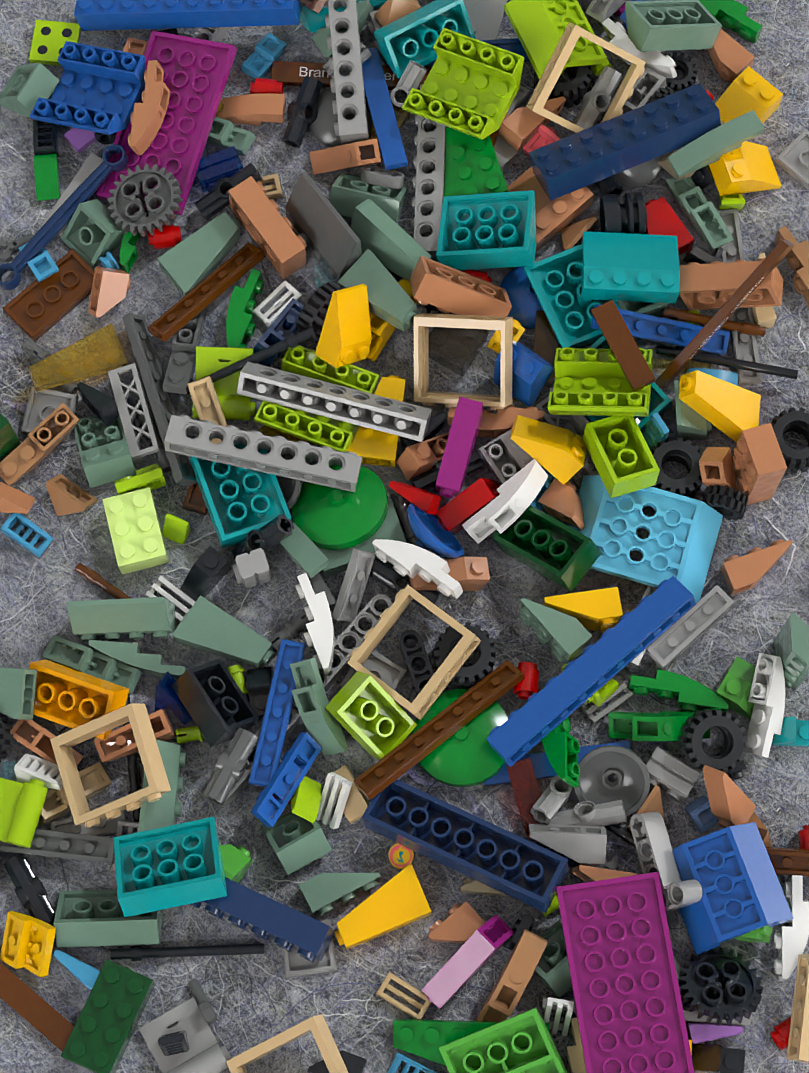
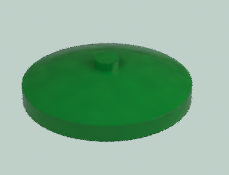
(340, 517)
(466, 755)

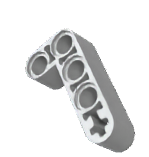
(657, 856)

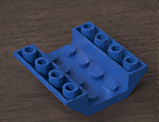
(94, 90)
(736, 885)

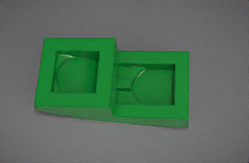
(47, 177)
(128, 251)

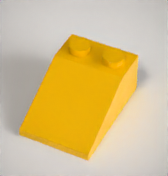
(749, 93)
(745, 170)
(346, 327)
(551, 446)
(593, 608)

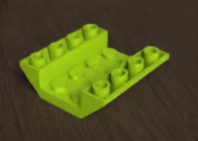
(540, 27)
(468, 85)
(594, 384)
(310, 426)

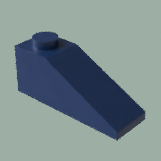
(281, 327)

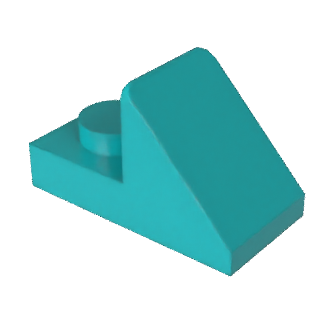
(793, 733)

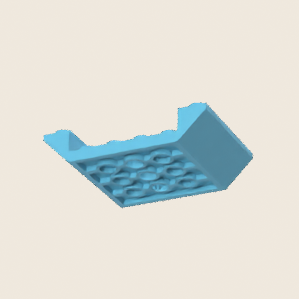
(678, 540)

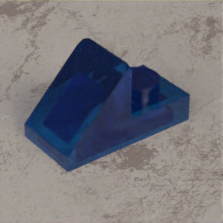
(167, 697)

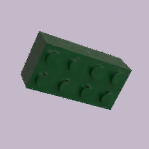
(548, 547)
(108, 1019)

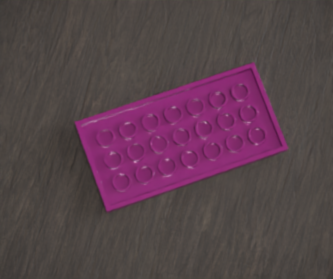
(196, 77)
(624, 976)

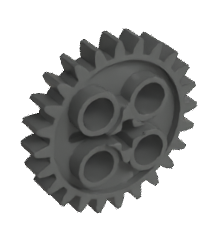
(125, 205)

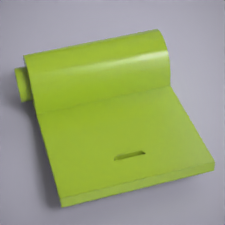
(232, 404)
(20, 810)

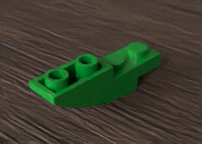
(733, 16)
(241, 306)
(689, 693)
(649, 726)
(563, 753)

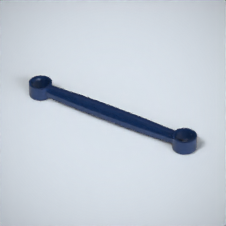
(63, 215)

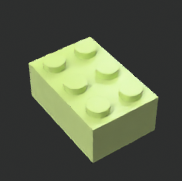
(135, 530)

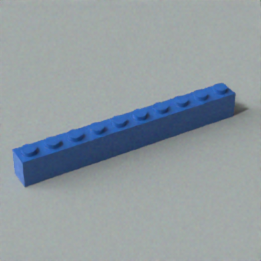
(168, 14)
(590, 671)

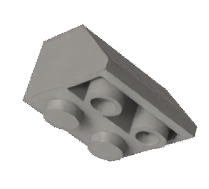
(643, 89)
(505, 456)

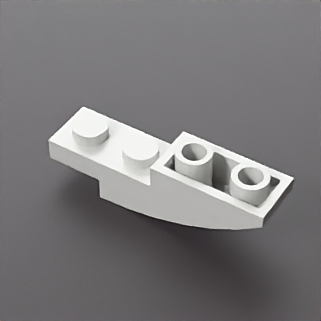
(654, 59)
(506, 508)
(415, 560)
(321, 630)
(769, 704)
(792, 939)

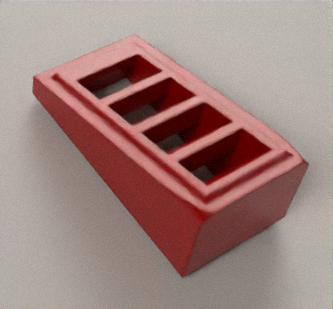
(424, 500)

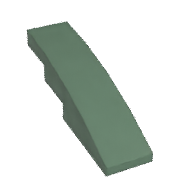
(226, 135)
(715, 143)
(699, 212)
(304, 552)
(131, 655)
(90, 662)

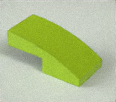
(307, 799)

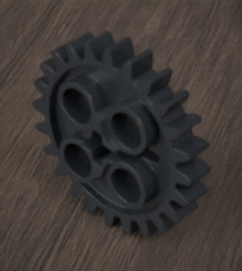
(699, 989)

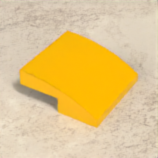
(27, 943)

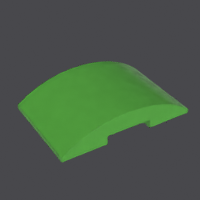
(506, 1047)

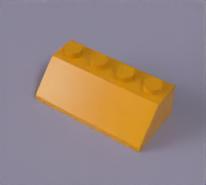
(74, 696)

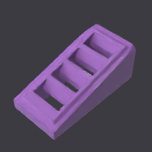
(703, 1032)

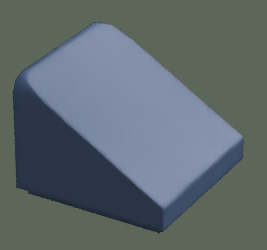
(700, 813)

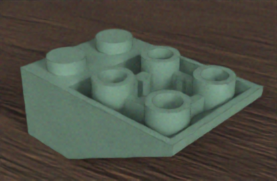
(103, 450)
(558, 630)

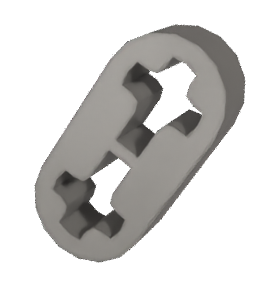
(380, 177)

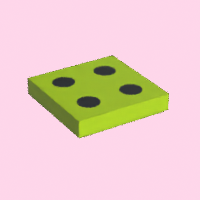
(49, 40)

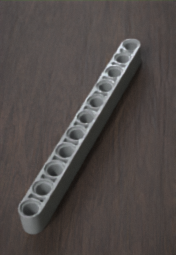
(353, 633)

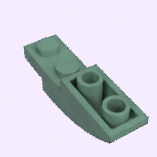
(311, 704)

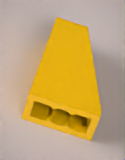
(720, 402)
(377, 446)
(389, 908)

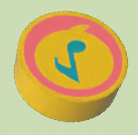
(400, 856)

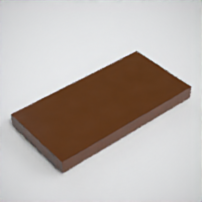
(50, 300)

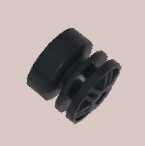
(623, 217)

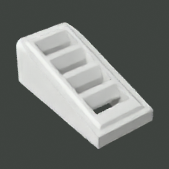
(36, 768)

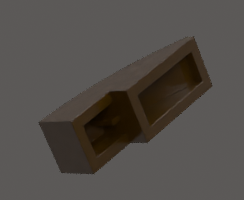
(545, 341)

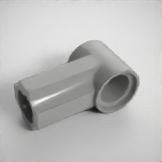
(410, 79)
(551, 800)

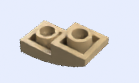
(356, 801)

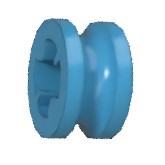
(109, 261)

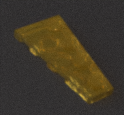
(80, 360)

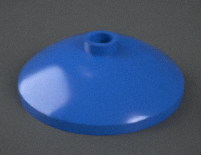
(522, 299)
(431, 534)

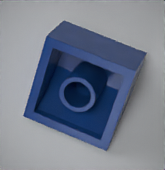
(528, 373)

